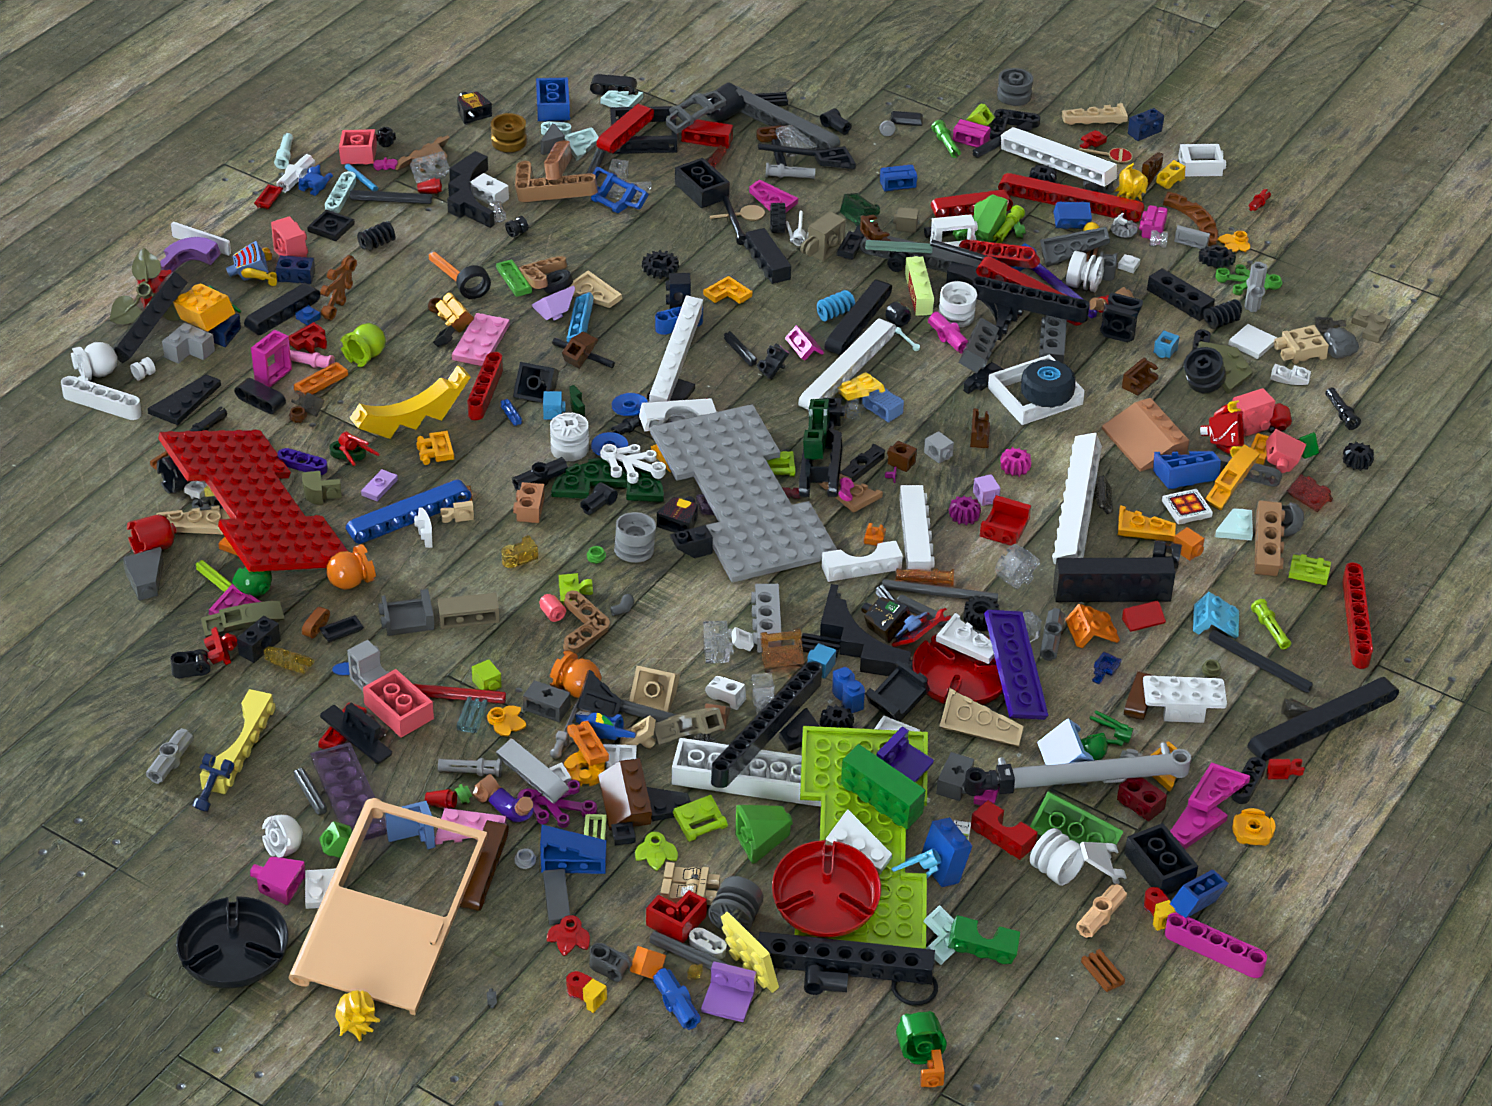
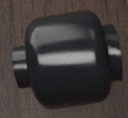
(898, 314)

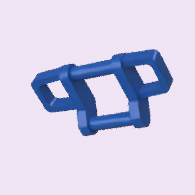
(627, 197)

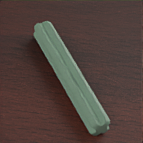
(898, 246)

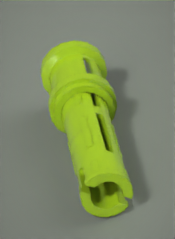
(1012, 218)
(1266, 618)

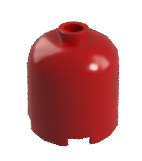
(151, 533)

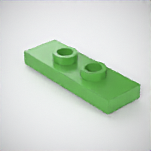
(514, 278)

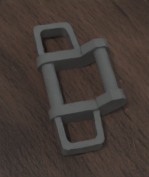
(696, 98)

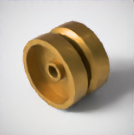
(508, 132)

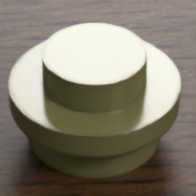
(1211, 668)

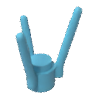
(927, 860)

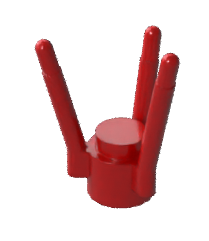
(350, 442)

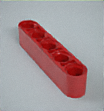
(625, 128)
(964, 204)
(1006, 252)
(485, 386)

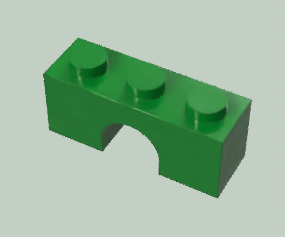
(965, 938)

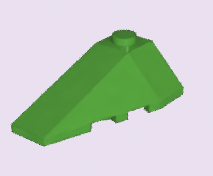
(1073, 821)

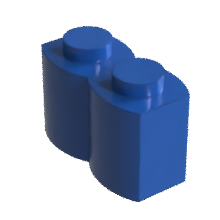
(848, 689)

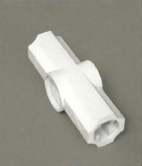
(295, 172)

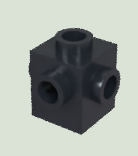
(836, 410)

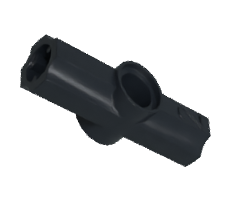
(541, 473)

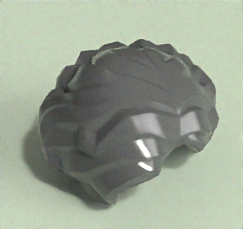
(1340, 342)
(1293, 519)

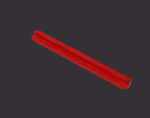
(462, 693)

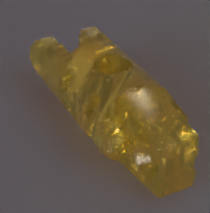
(288, 659)

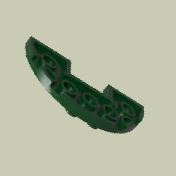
(579, 478)

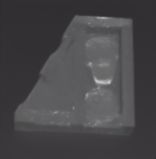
(791, 137)
(617, 191)

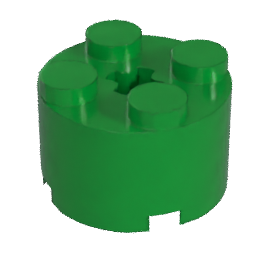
(919, 1035)

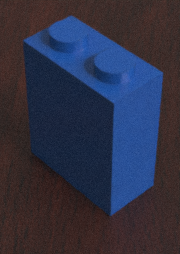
(952, 849)

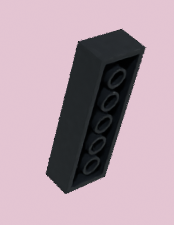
(1114, 579)

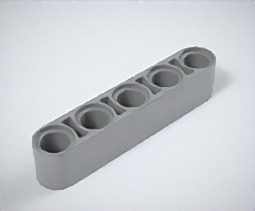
(532, 770)

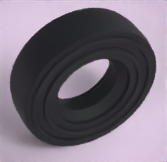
(564, 281)

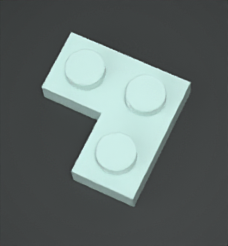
(940, 923)

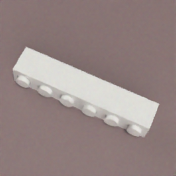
(915, 528)

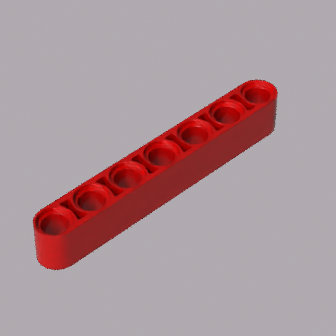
(999, 271)
(1357, 615)

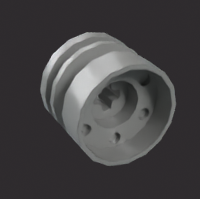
(635, 537)

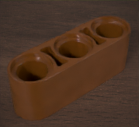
(1135, 703)

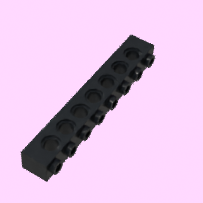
(850, 957)

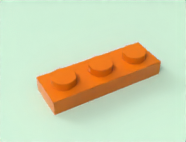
(321, 379)

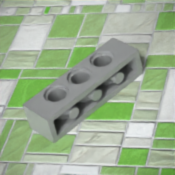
(766, 613)

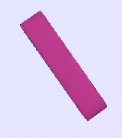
(1216, 945)

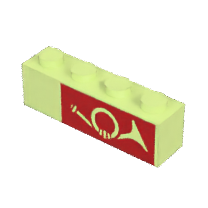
(919, 286)

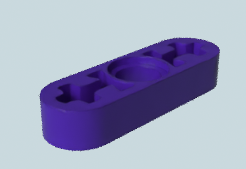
(292, 457)

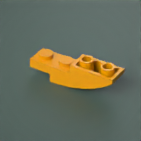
(1231, 476)

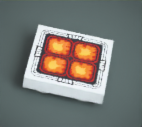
(1187, 506)

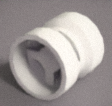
(143, 368)

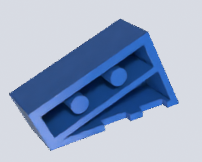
(1186, 469)
(572, 851)

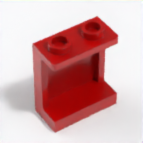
(1006, 521)

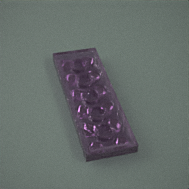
(346, 786)

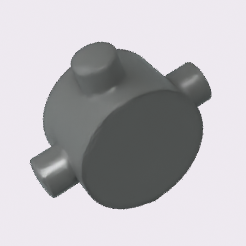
(491, 998)

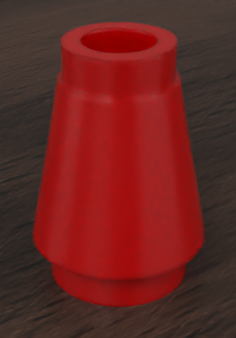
(430, 186)
(442, 798)

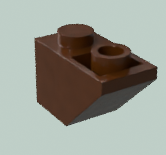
(579, 349)

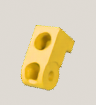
(1169, 175)

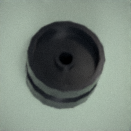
(1204, 370)

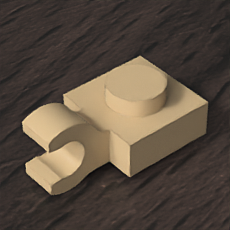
(460, 512)

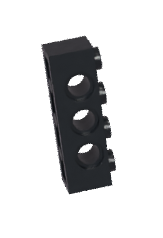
(1179, 293)

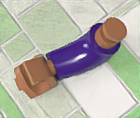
(514, 809)

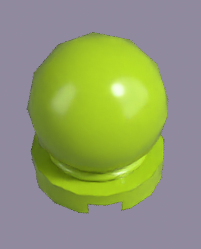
(363, 344)

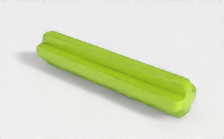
(214, 576)

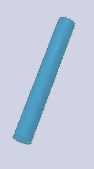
(361, 177)

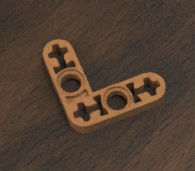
(536, 271)
(590, 623)

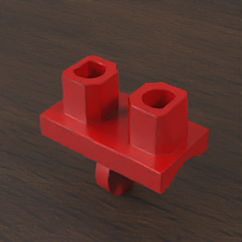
(222, 645)

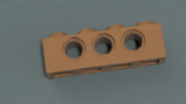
(1265, 563)

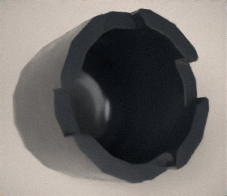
(733, 105)
(172, 477)

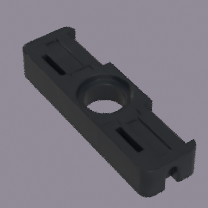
(870, 458)

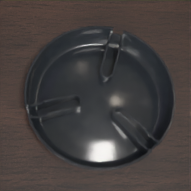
(232, 942)

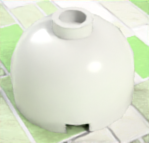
(282, 835)

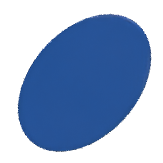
(341, 669)

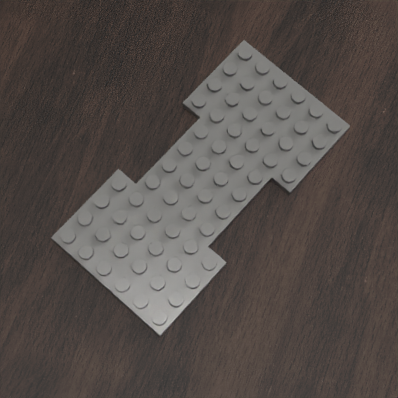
(756, 523)

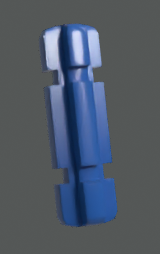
(511, 412)

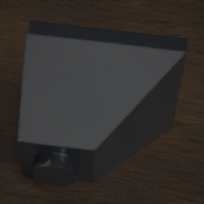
(534, 380)

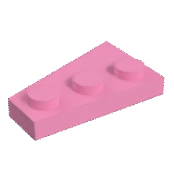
(466, 818)

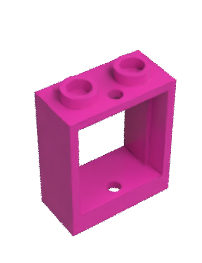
(276, 344)

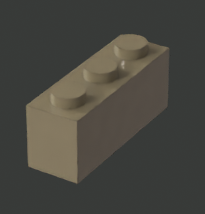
(468, 610)

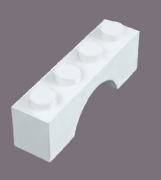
(659, 412)
(842, 566)

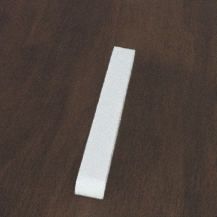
(849, 362)

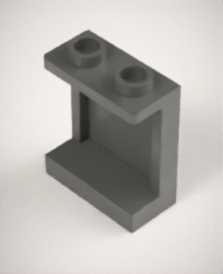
(407, 615)

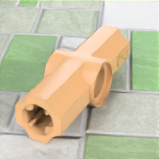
(1101, 911)

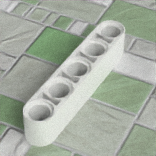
(101, 398)

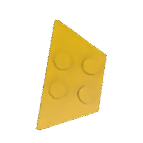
(860, 387)

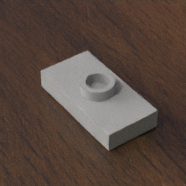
(1191, 237)

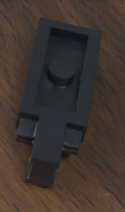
(850, 244)
(981, 378)

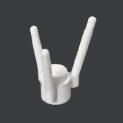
(799, 234)

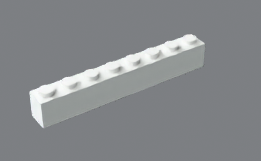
(1059, 156)
(677, 350)

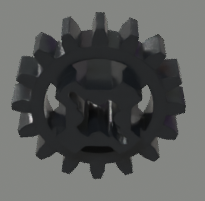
(1217, 256)
(660, 264)

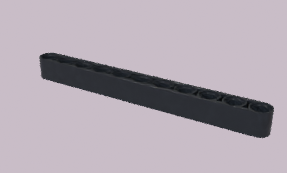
(766, 725)

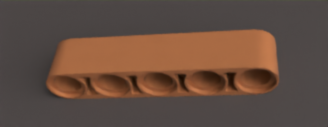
(557, 160)

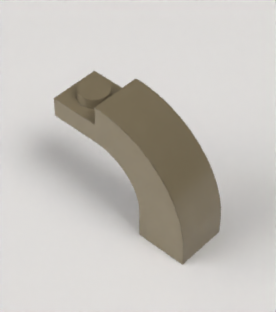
(688, 723)

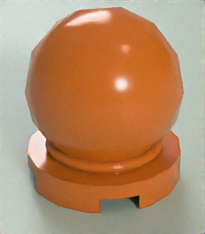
(348, 569)
(571, 672)

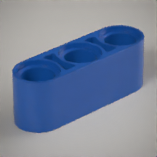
(666, 320)

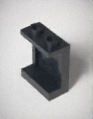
(899, 692)

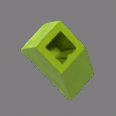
(981, 115)

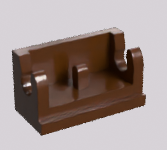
(871, 229)
(1139, 377)
(980, 430)

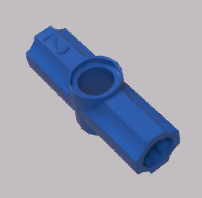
(676, 998)

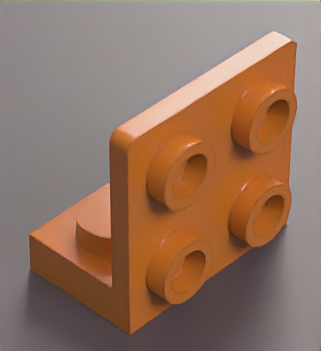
(1086, 622)

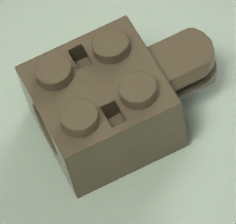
(824, 236)

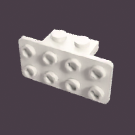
(1184, 697)

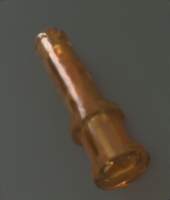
(939, 576)

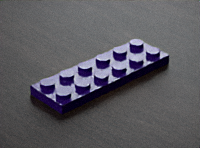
(1016, 664)

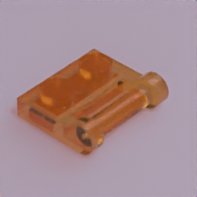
(782, 655)

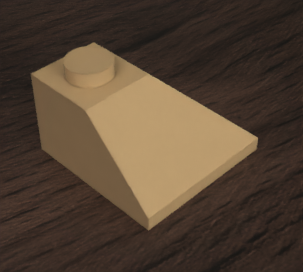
(654, 688)

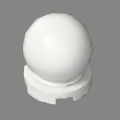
(96, 360)

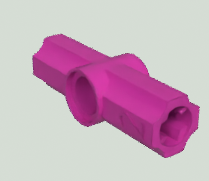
(948, 331)

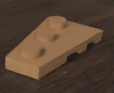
(861, 495)

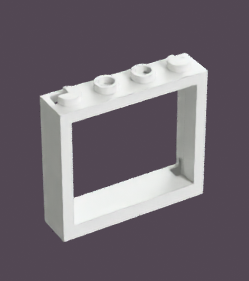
(1029, 412)

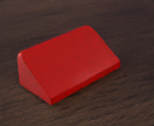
(1143, 616)

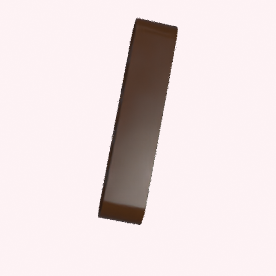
(486, 865)

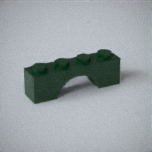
(816, 435)

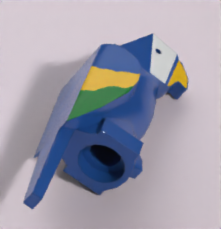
(605, 726)

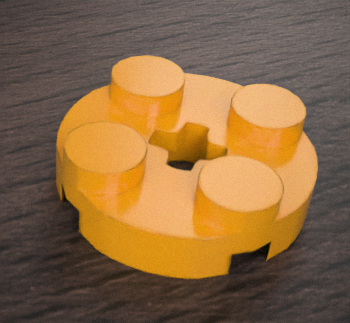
(577, 761)
(1246, 835)

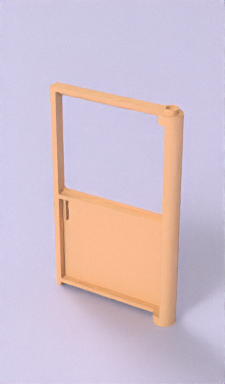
(373, 941)

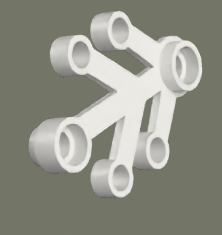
(612, 453)

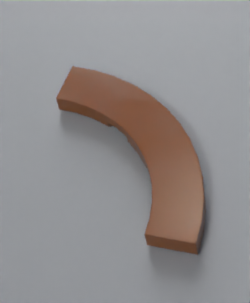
(1196, 212)

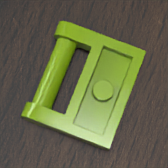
(783, 465)
(698, 812)

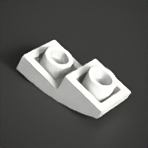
(1296, 376)
(424, 526)

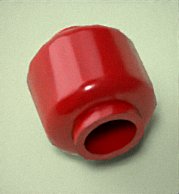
(1281, 417)

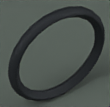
(915, 1003)

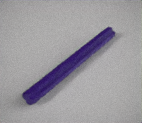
(1060, 286)

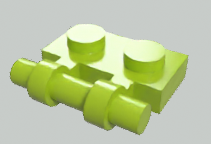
(1309, 569)

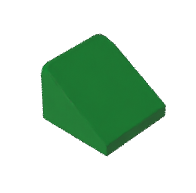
(1311, 445)

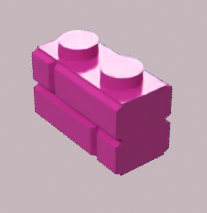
(971, 133)
(1154, 219)

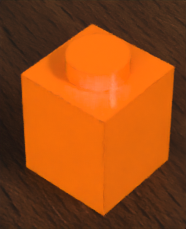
(1191, 543)

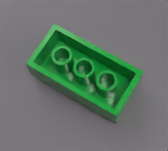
(882, 786)

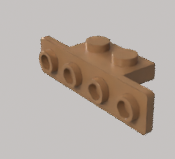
(427, 149)

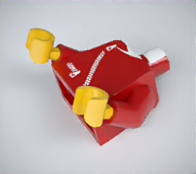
(1226, 428)

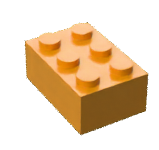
(203, 307)

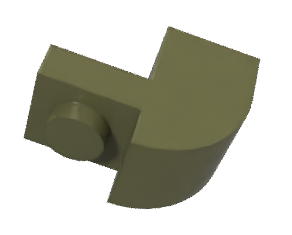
(317, 490)

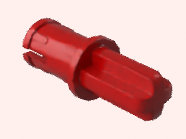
(1259, 200)

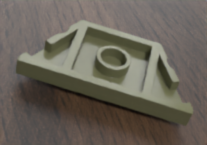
(1235, 365)

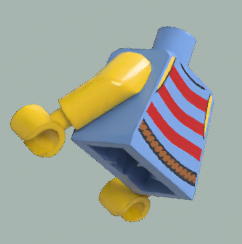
(251, 263)

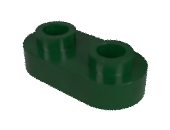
(357, 454)

